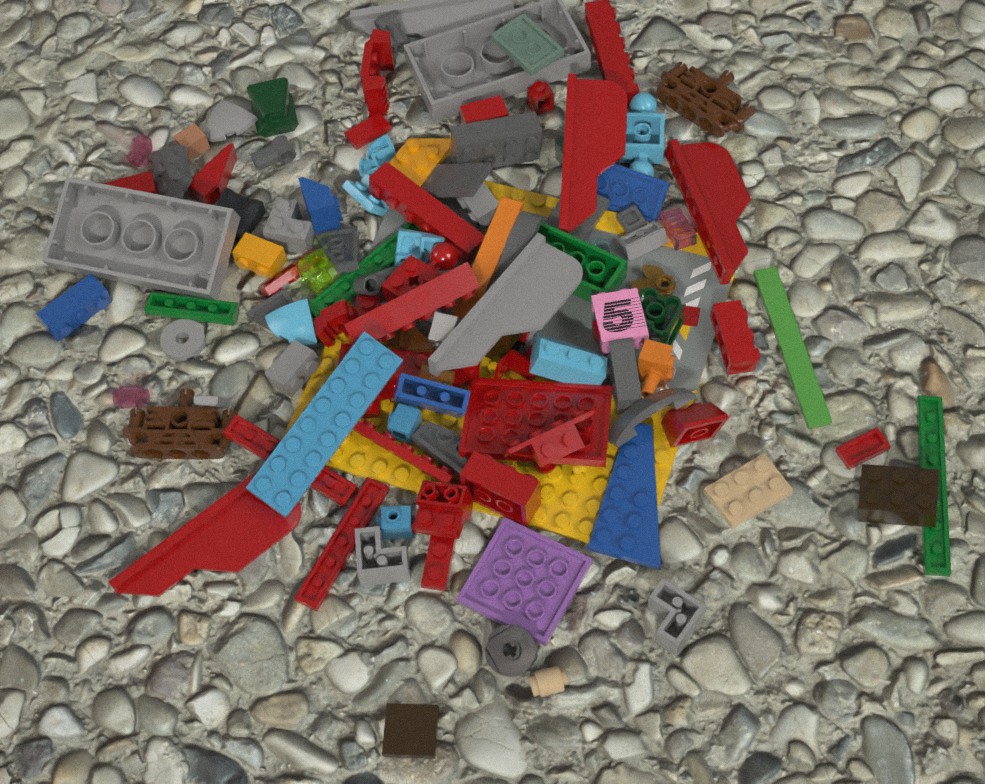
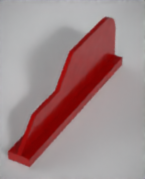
(591, 144)
(714, 200)
(218, 539)

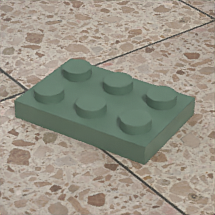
(527, 44)

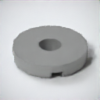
(177, 330)

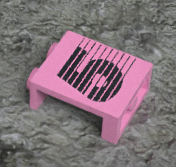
(619, 317)

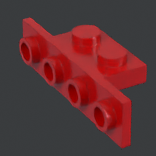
(555, 443)

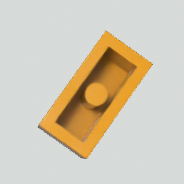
(259, 255)

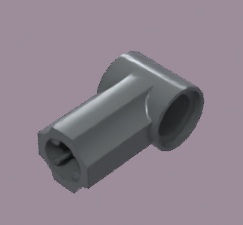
(391, 23)
(278, 151)
(375, 281)

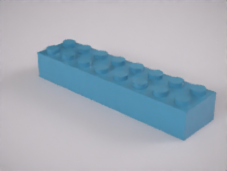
(324, 425)

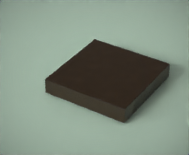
(410, 731)

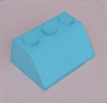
(566, 361)

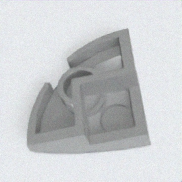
(227, 120)

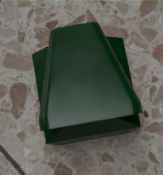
(273, 107)
(662, 315)

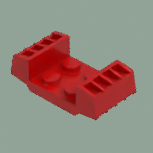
(377, 58)

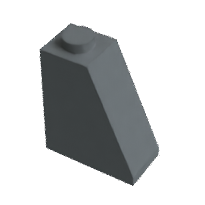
(623, 374)

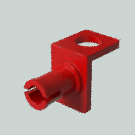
(516, 362)

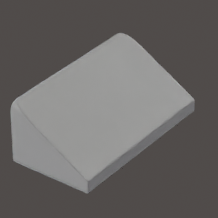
(642, 240)

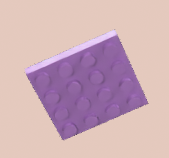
(525, 580)

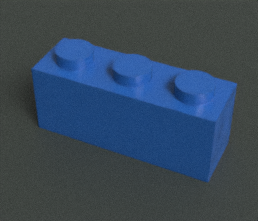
(74, 307)
(431, 395)

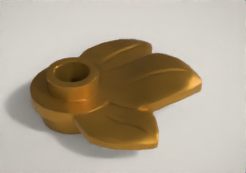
(655, 278)

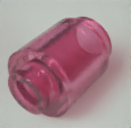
(140, 151)
(131, 396)

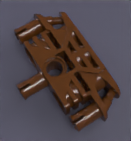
(703, 99)
(169, 439)

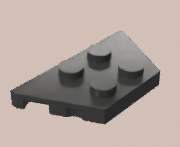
(172, 171)

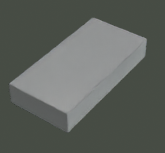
(212, 401)

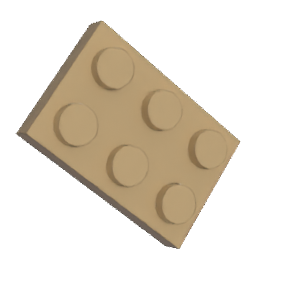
(748, 491)

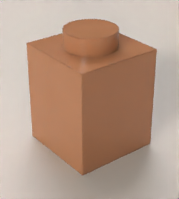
(194, 141)

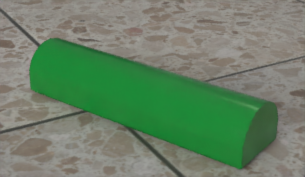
(192, 308)

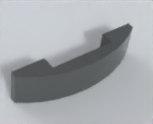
(521, 234)
(624, 429)

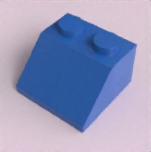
(321, 205)

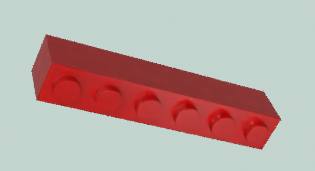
(610, 46)
(425, 211)
(413, 305)

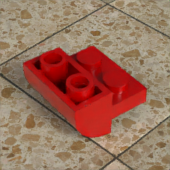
(442, 509)

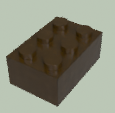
(898, 495)

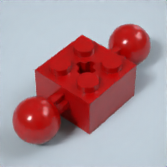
(415, 273)

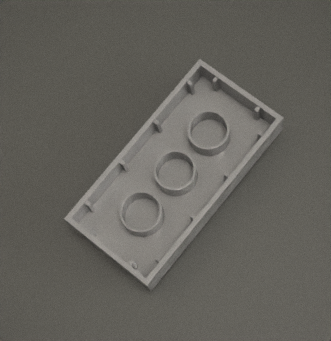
(470, 67)
(141, 238)

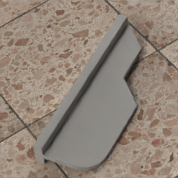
(430, 16)
(516, 303)

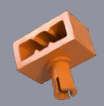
(655, 366)

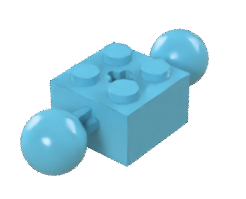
(644, 134)

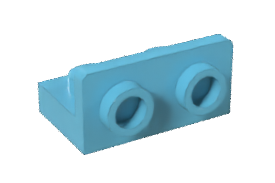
(360, 191)

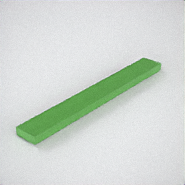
(792, 348)

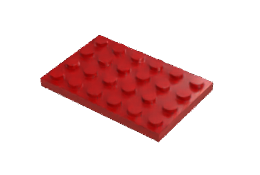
(513, 409)

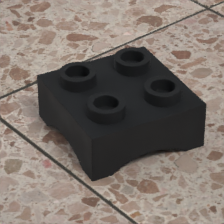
(248, 209)

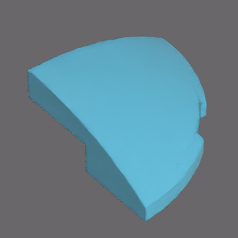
(378, 153)
(414, 243)
(293, 323)

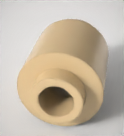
(548, 681)

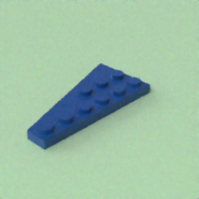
(629, 512)

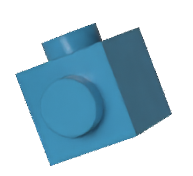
(404, 422)
(396, 522)

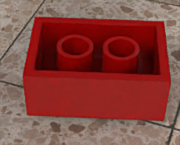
(501, 488)

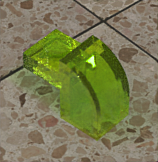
(314, 271)

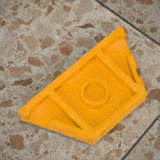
(420, 156)

